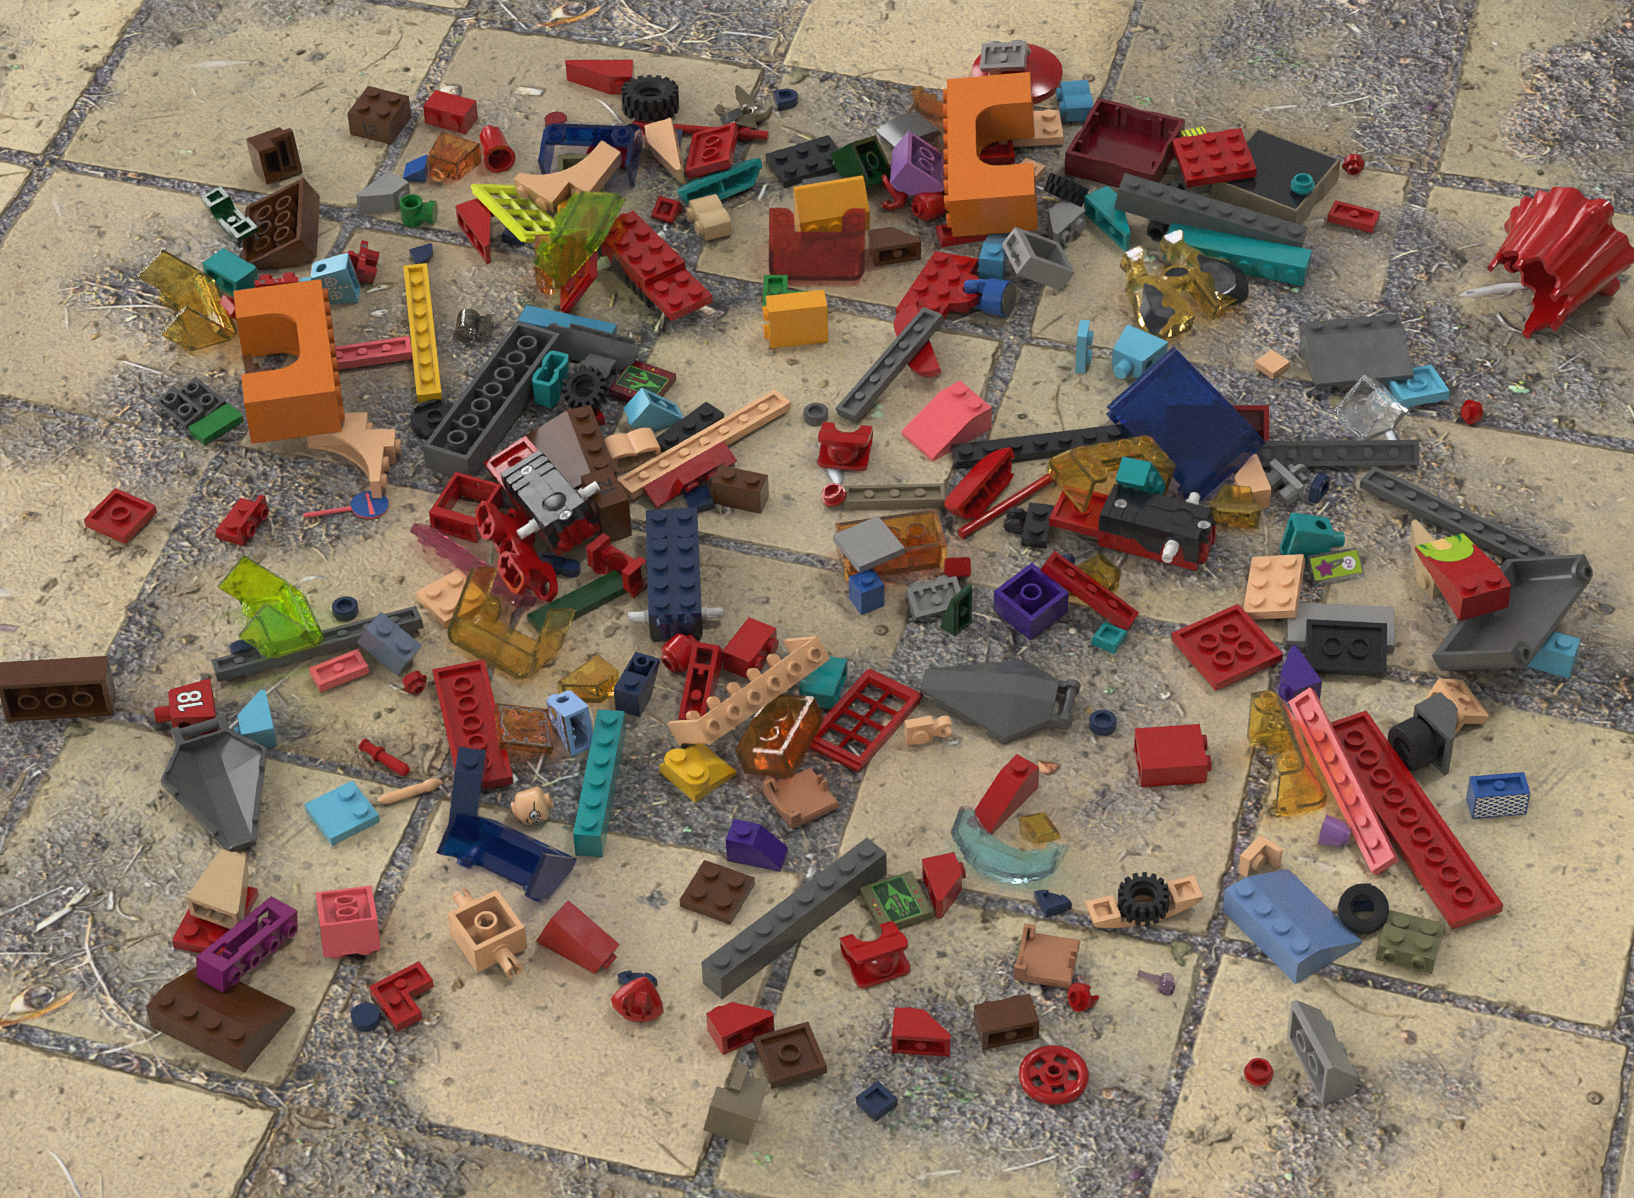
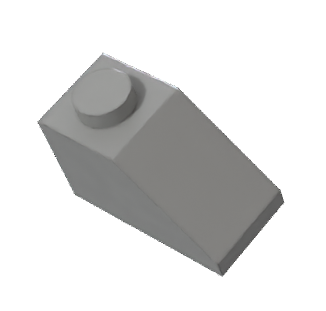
(382, 194)

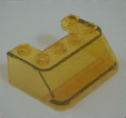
(1087, 465)

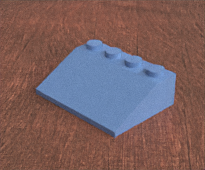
(1288, 923)

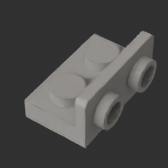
(1005, 55)
(932, 597)

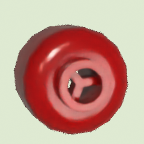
(928, 206)
(677, 652)

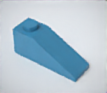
(993, 257)

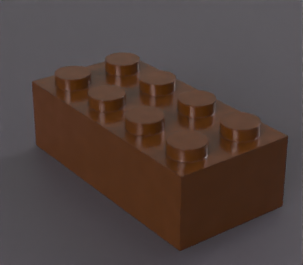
(57, 688)

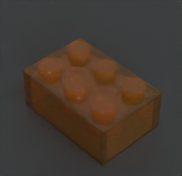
(779, 736)

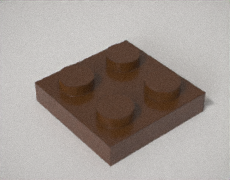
(717, 892)
(789, 1055)

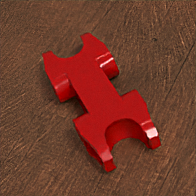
(518, 558)

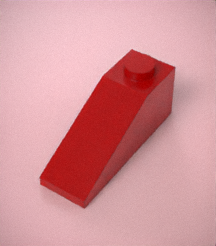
(600, 75)
(476, 224)
(701, 678)
(1007, 792)

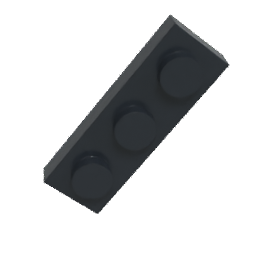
(690, 425)

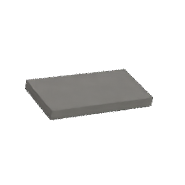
(1358, 613)

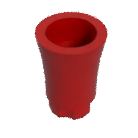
(496, 150)

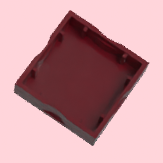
(1122, 141)

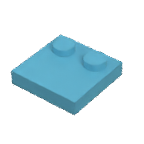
(1423, 389)
(342, 813)

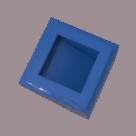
(417, 169)

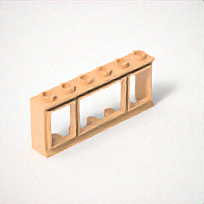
(804, 658)

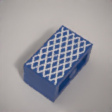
(1498, 795)

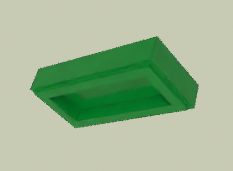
(216, 424)

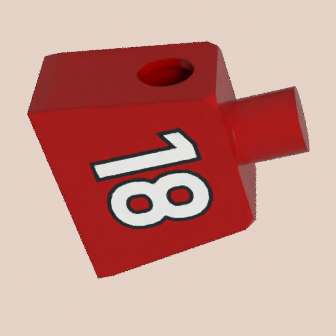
(188, 705)

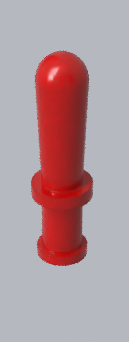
(379, 754)

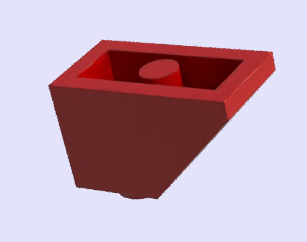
(943, 880)
(737, 1024)
(918, 1033)

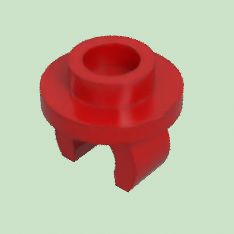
(1081, 998)

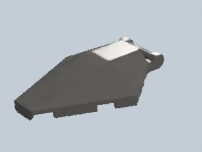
(1002, 697)
(218, 781)

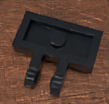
(1031, 524)

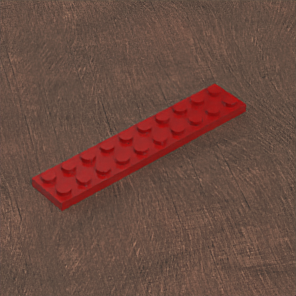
(1416, 825)

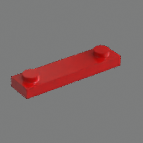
(1089, 591)

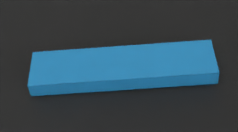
(543, 317)

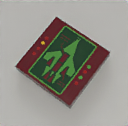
(640, 376)

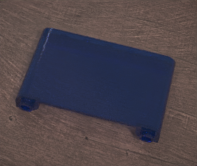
(1187, 422)

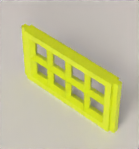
(485, 192)

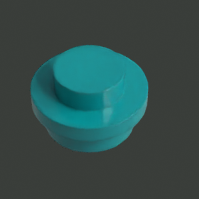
(1302, 184)

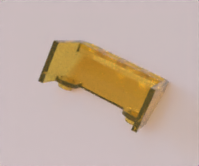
(196, 298)
(479, 632)

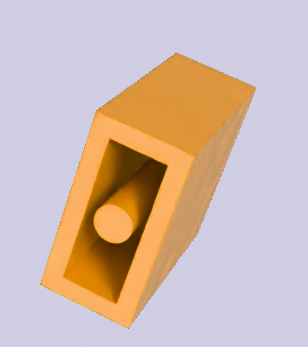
(796, 319)

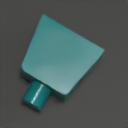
(1309, 536)

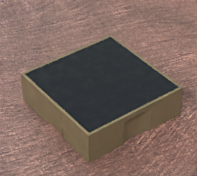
(1276, 166)

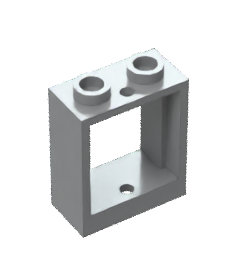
(1038, 258)

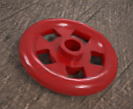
(1044, 1093)

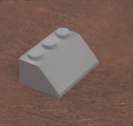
(1321, 1053)

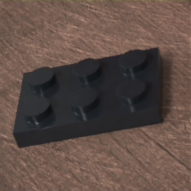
(803, 161)
(1346, 647)

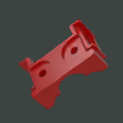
(606, 558)

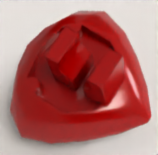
(638, 1001)

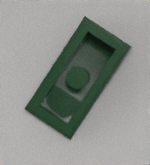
(958, 612)

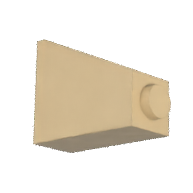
(221, 890)

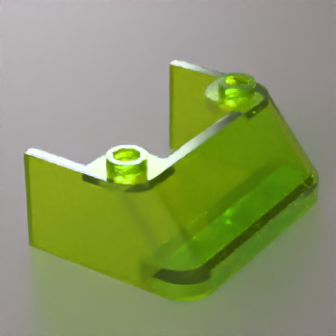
(277, 609)

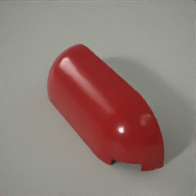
(925, 361)
(981, 485)

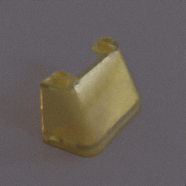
(1299, 780)

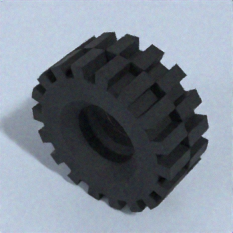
(650, 98)

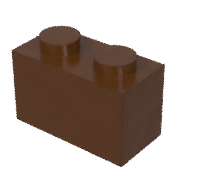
(740, 489)
(1006, 1021)

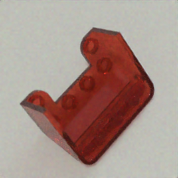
(817, 254)

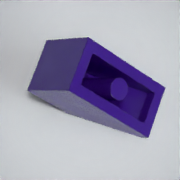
(1297, 676)
(754, 846)

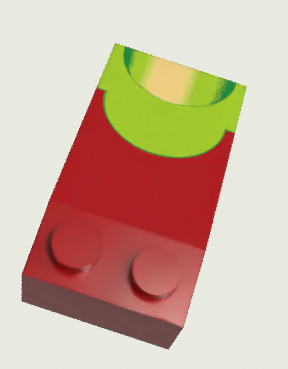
(1465, 576)

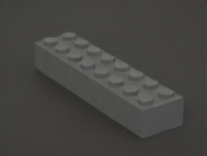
(490, 402)

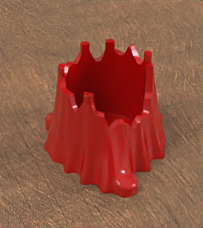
(1563, 253)

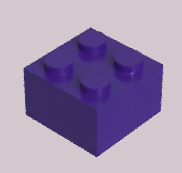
(1031, 601)

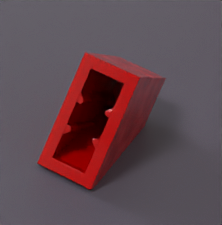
(578, 939)

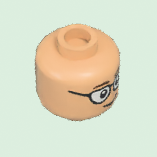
(532, 806)

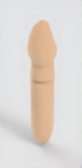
(410, 791)

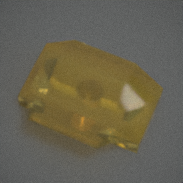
(1236, 507)

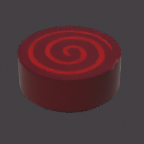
(554, 117)

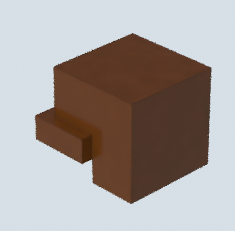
(274, 155)

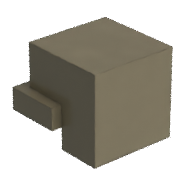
(736, 1109)

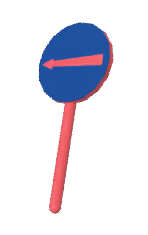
(362, 505)

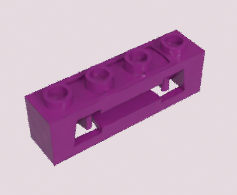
(247, 944)

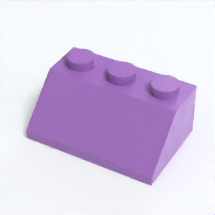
(916, 166)

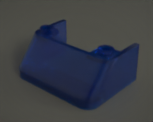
(590, 134)
(506, 853)

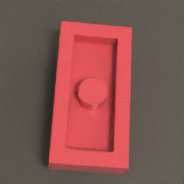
(339, 670)

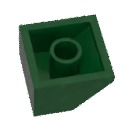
(862, 159)

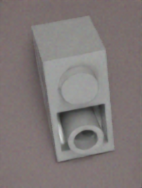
(1065, 221)

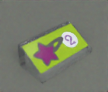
(1335, 567)

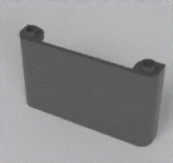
(1511, 637)

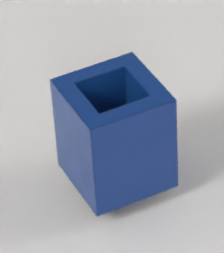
(866, 591)

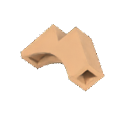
(587, 175)

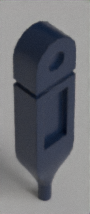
(561, 565)

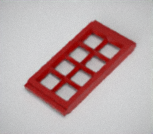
(578, 283)
(884, 683)

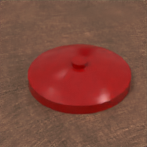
(1044, 72)

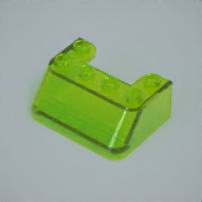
(577, 232)

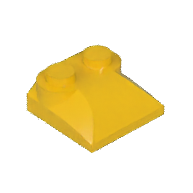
(696, 770)

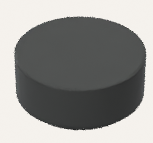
(731, 116)
(815, 414)

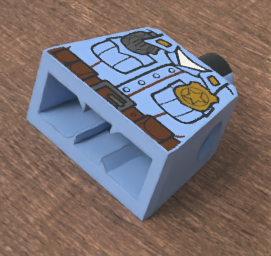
(570, 713)

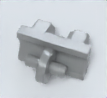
(1291, 478)

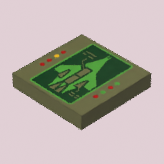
(897, 900)

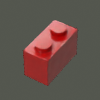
(450, 111)
(749, 647)

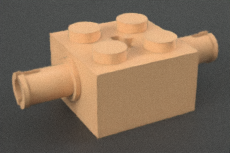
(487, 931)

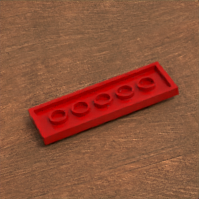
(469, 717)

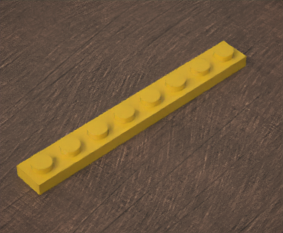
(422, 332)

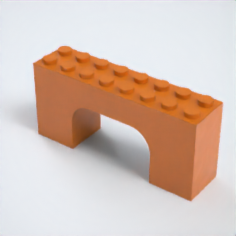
(982, 195)
(307, 394)

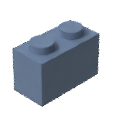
(389, 643)

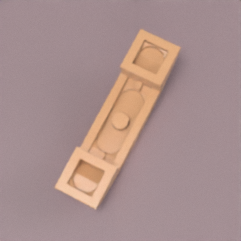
(1182, 895)

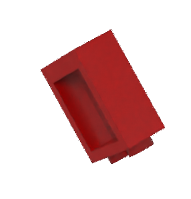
(456, 523)

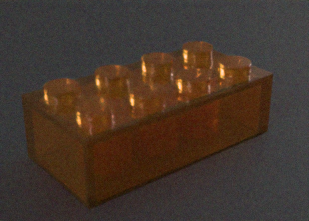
(918, 533)

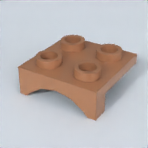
(800, 797)
(1046, 959)

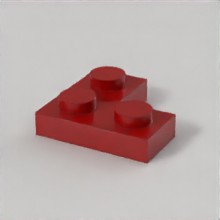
(396, 993)

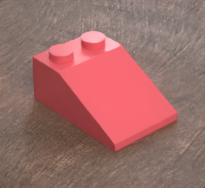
(949, 419)
(348, 922)

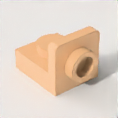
(1258, 854)

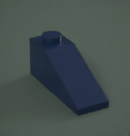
(468, 781)

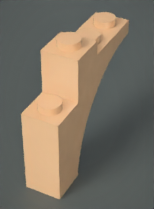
(365, 446)

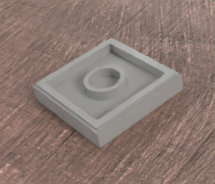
(868, 544)

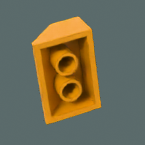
(823, 204)

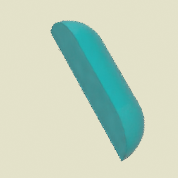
(723, 183)

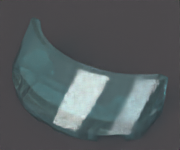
(998, 859)

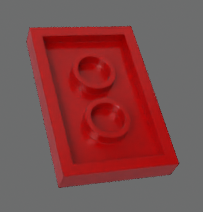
(712, 150)
(198, 934)

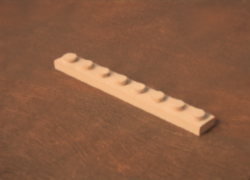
(726, 430)

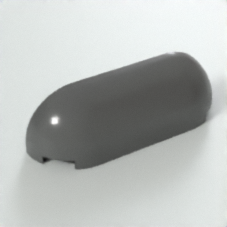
(581, 341)

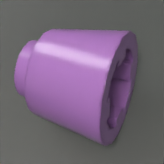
(1333, 832)

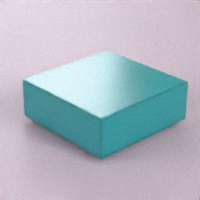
(1109, 637)

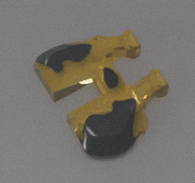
(1156, 299)

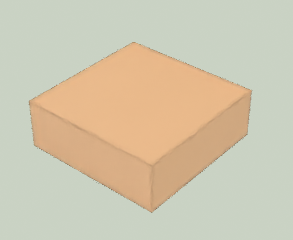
(1272, 364)

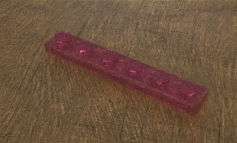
(465, 560)

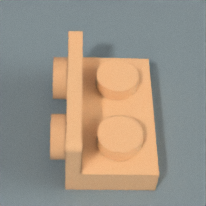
(1469, 708)

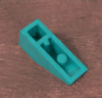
(1113, 222)

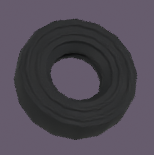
(1369, 893)

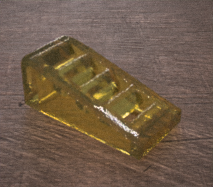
(1038, 828)

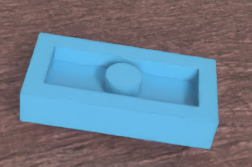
(1084, 340)

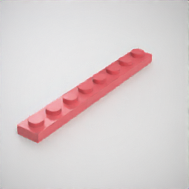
(1343, 781)

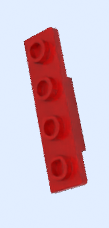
(689, 474)

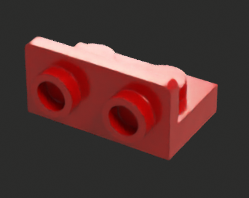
(243, 520)

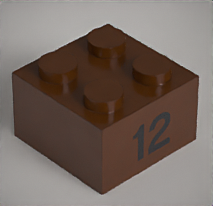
(379, 115)
(609, 505)

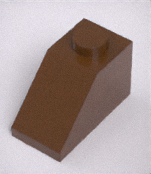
(893, 246)

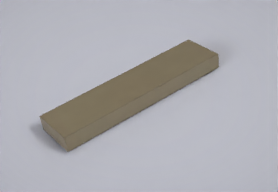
(895, 496)

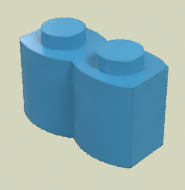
(1074, 100)

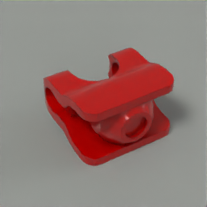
(844, 449)
(877, 959)

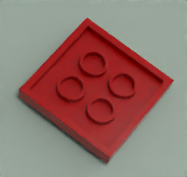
(1214, 157)
(1226, 647)

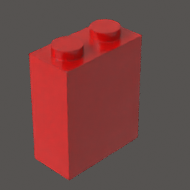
(1171, 755)

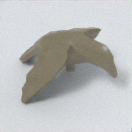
(749, 109)

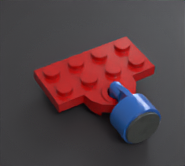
(951, 285)

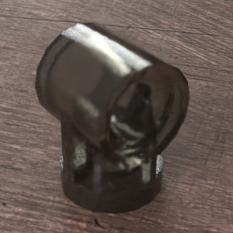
(472, 325)

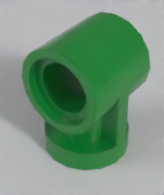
(416, 211)

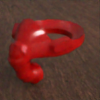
(900, 197)

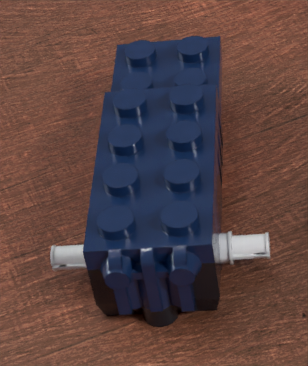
(673, 576)

